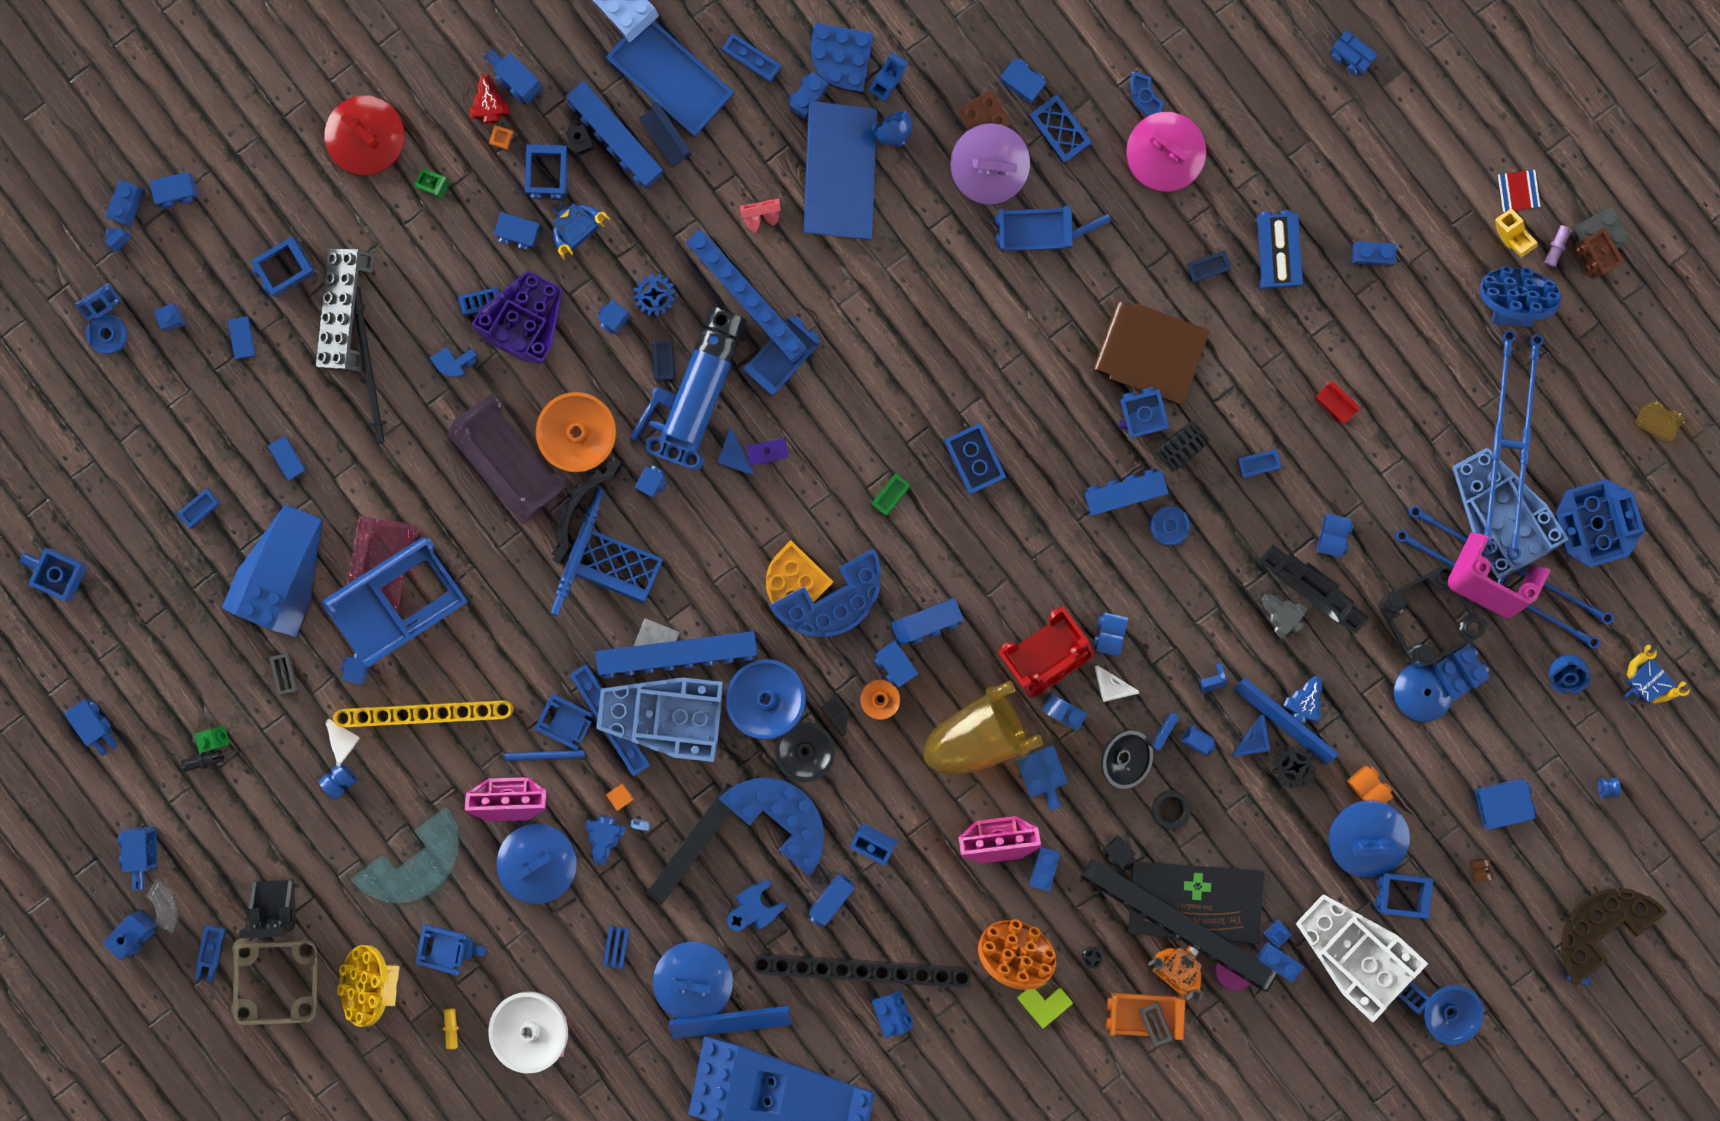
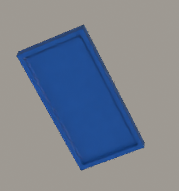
(671, 77)

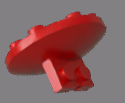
(364, 135)

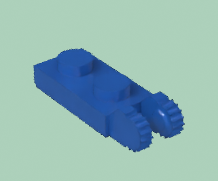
(210, 951)

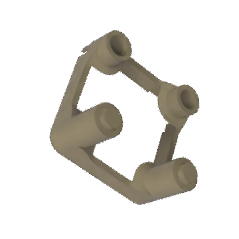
(245, 954)

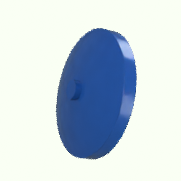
(766, 699)

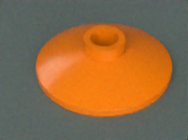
(877, 709)

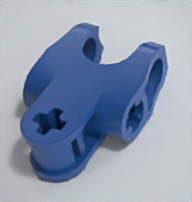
(752, 908)

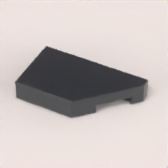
(837, 713)

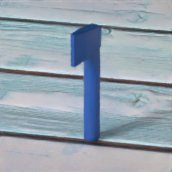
(659, 395)

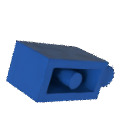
(91, 725)

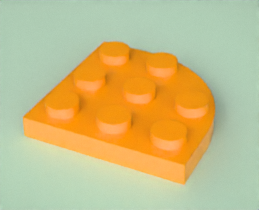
(793, 570)

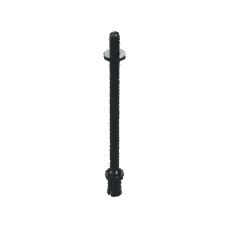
(377, 422)

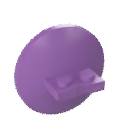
(990, 163)

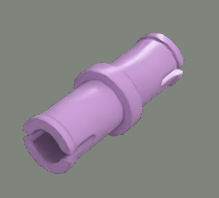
(1558, 246)

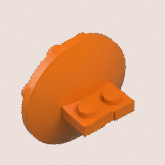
(1017, 955)

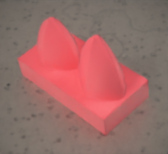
(752, 213)

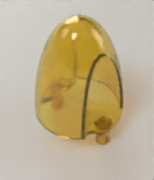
(979, 735)

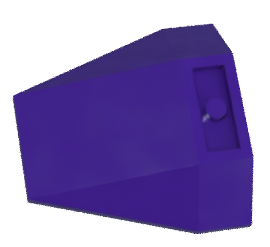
(522, 318)

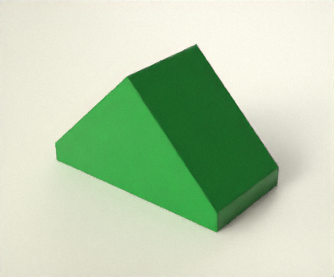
(432, 183)

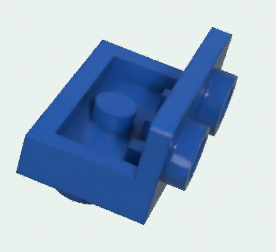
(893, 1014)

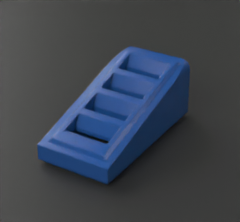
(470, 296)
(1422, 1006)

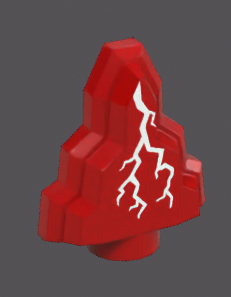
(488, 102)

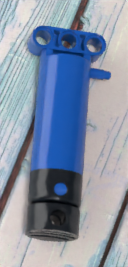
(699, 389)

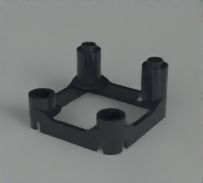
(1422, 654)

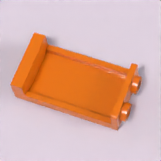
(1126, 1018)

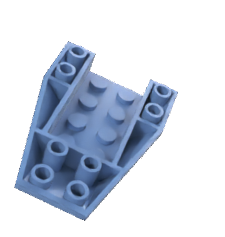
(1538, 526)

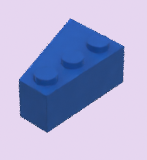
(927, 622)

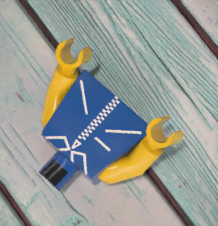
(1650, 681)

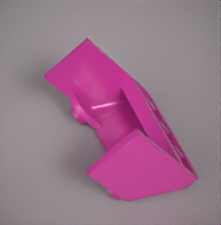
(1471, 581)

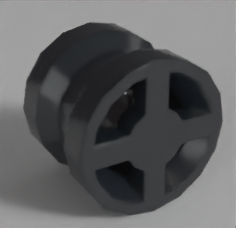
(1094, 960)

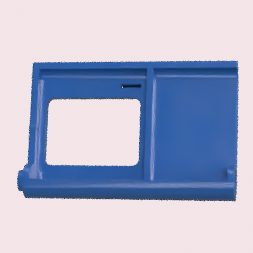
(370, 619)

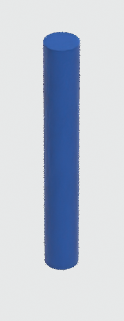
(1090, 226)

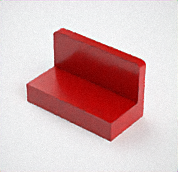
(1337, 402)

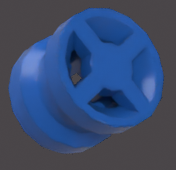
(1609, 787)

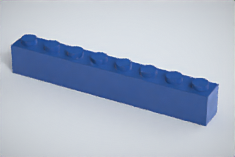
(746, 296)
(676, 653)

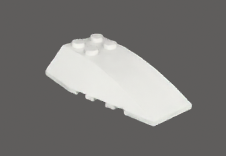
(1360, 955)

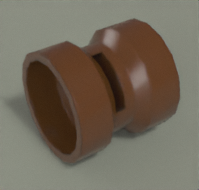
(1481, 869)

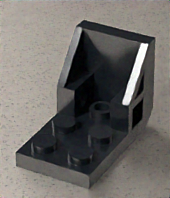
(270, 909)

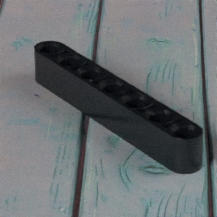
(690, 849)

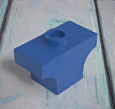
(98, 302)

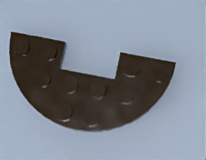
(1595, 919)

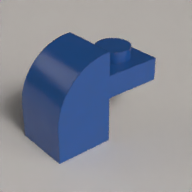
(888, 77)
(452, 367)
(1064, 712)

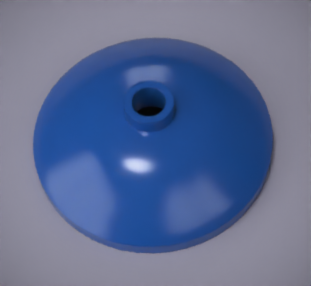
(1411, 698)
(1461, 1022)

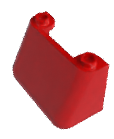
(1047, 654)

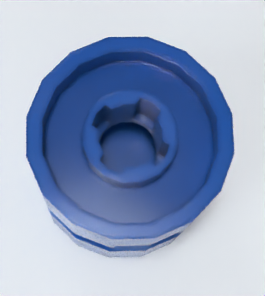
(337, 781)

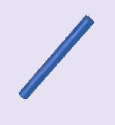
(544, 755)

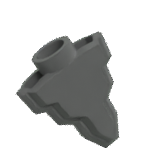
(1284, 615)

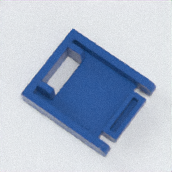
(568, 722)
(446, 949)

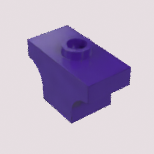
(767, 452)

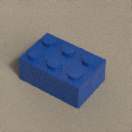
(974, 458)

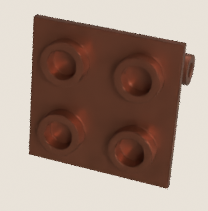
(983, 110)

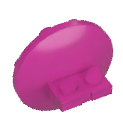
(1166, 152)

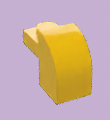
(1513, 233)

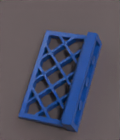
(615, 584)

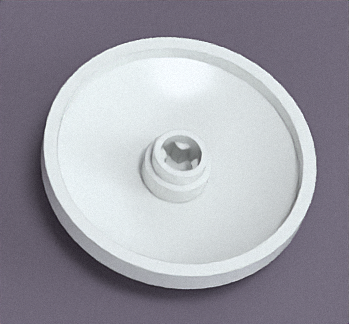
(528, 1032)

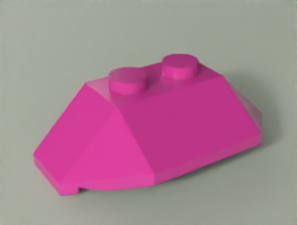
(506, 799)
(999, 840)

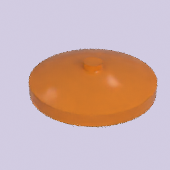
(576, 432)

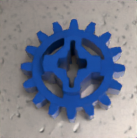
(652, 281)

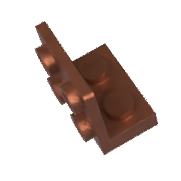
(1598, 253)

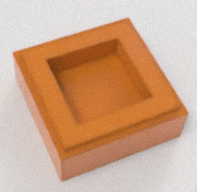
(501, 137)
(619, 796)

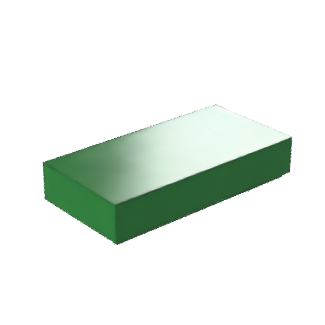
(891, 494)

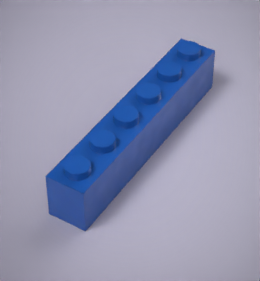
(614, 134)

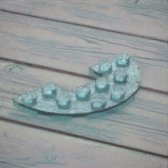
(420, 873)

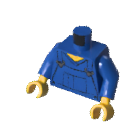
(575, 225)

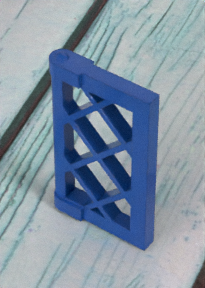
(1044, 128)

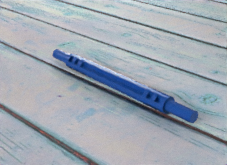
(577, 552)

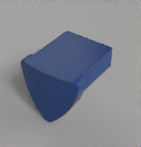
(116, 238)
(1214, 682)

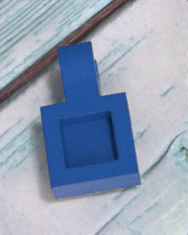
(471, 949)

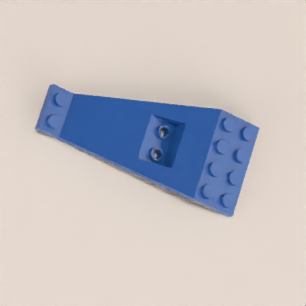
(737, 1082)

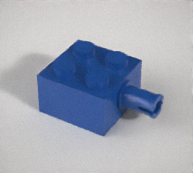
(514, 75)
(55, 573)
(1042, 774)
(138, 853)
(130, 934)

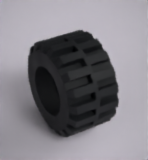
(1182, 446)

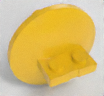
(367, 985)

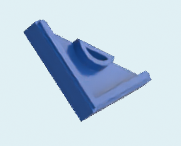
(733, 454)
(1255, 740)

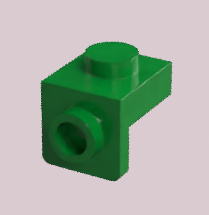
(211, 739)

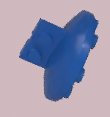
(1519, 296)
(1369, 838)
(536, 863)
(692, 980)

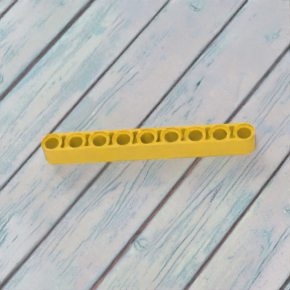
(414, 716)

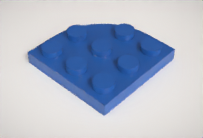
(841, 56)

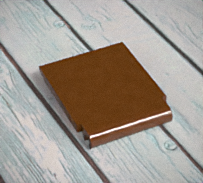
(1151, 350)

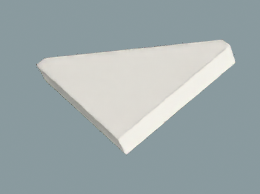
(1111, 686)
(341, 741)

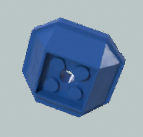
(1618, 519)

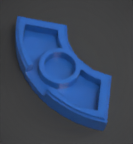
(1143, 94)

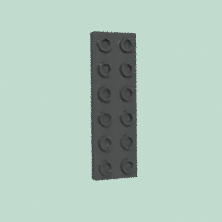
(339, 308)

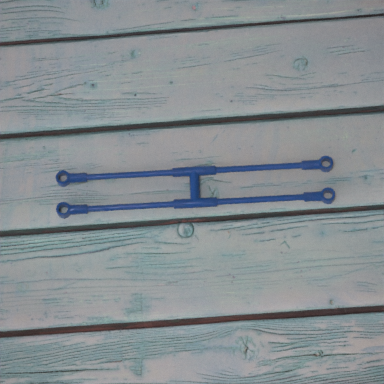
(1523, 446)
(1590, 609)

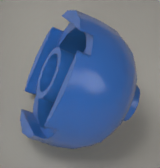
(894, 129)
(1569, 674)

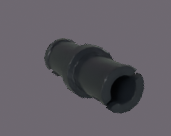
(202, 760)

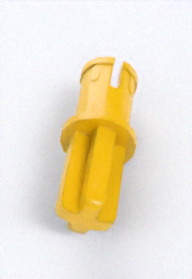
(450, 1028)

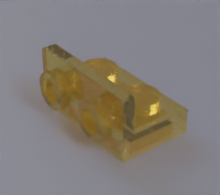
(1659, 421)

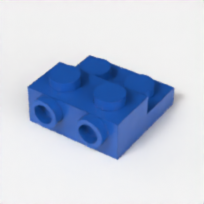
(1144, 412)
(1461, 671)

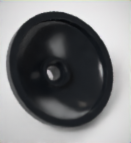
(1133, 762)
(800, 766)

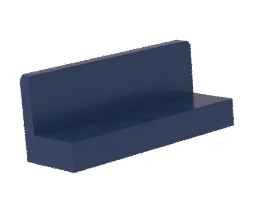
(665, 135)

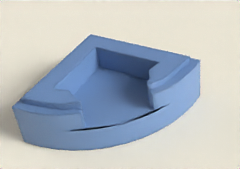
(640, 824)

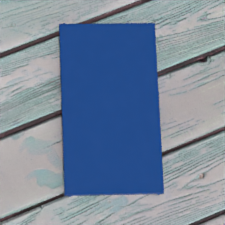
(840, 170)

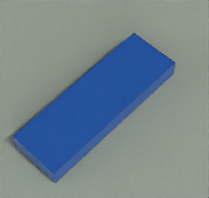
(751, 57)

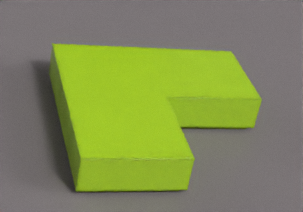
(1047, 1009)

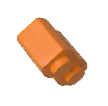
(1369, 786)

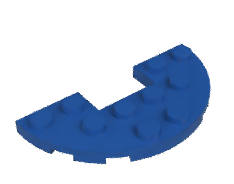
(838, 610)
(788, 808)

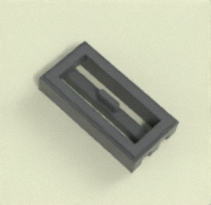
(287, 656)
(1162, 1041)

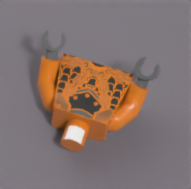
(1180, 971)

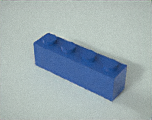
(1125, 493)

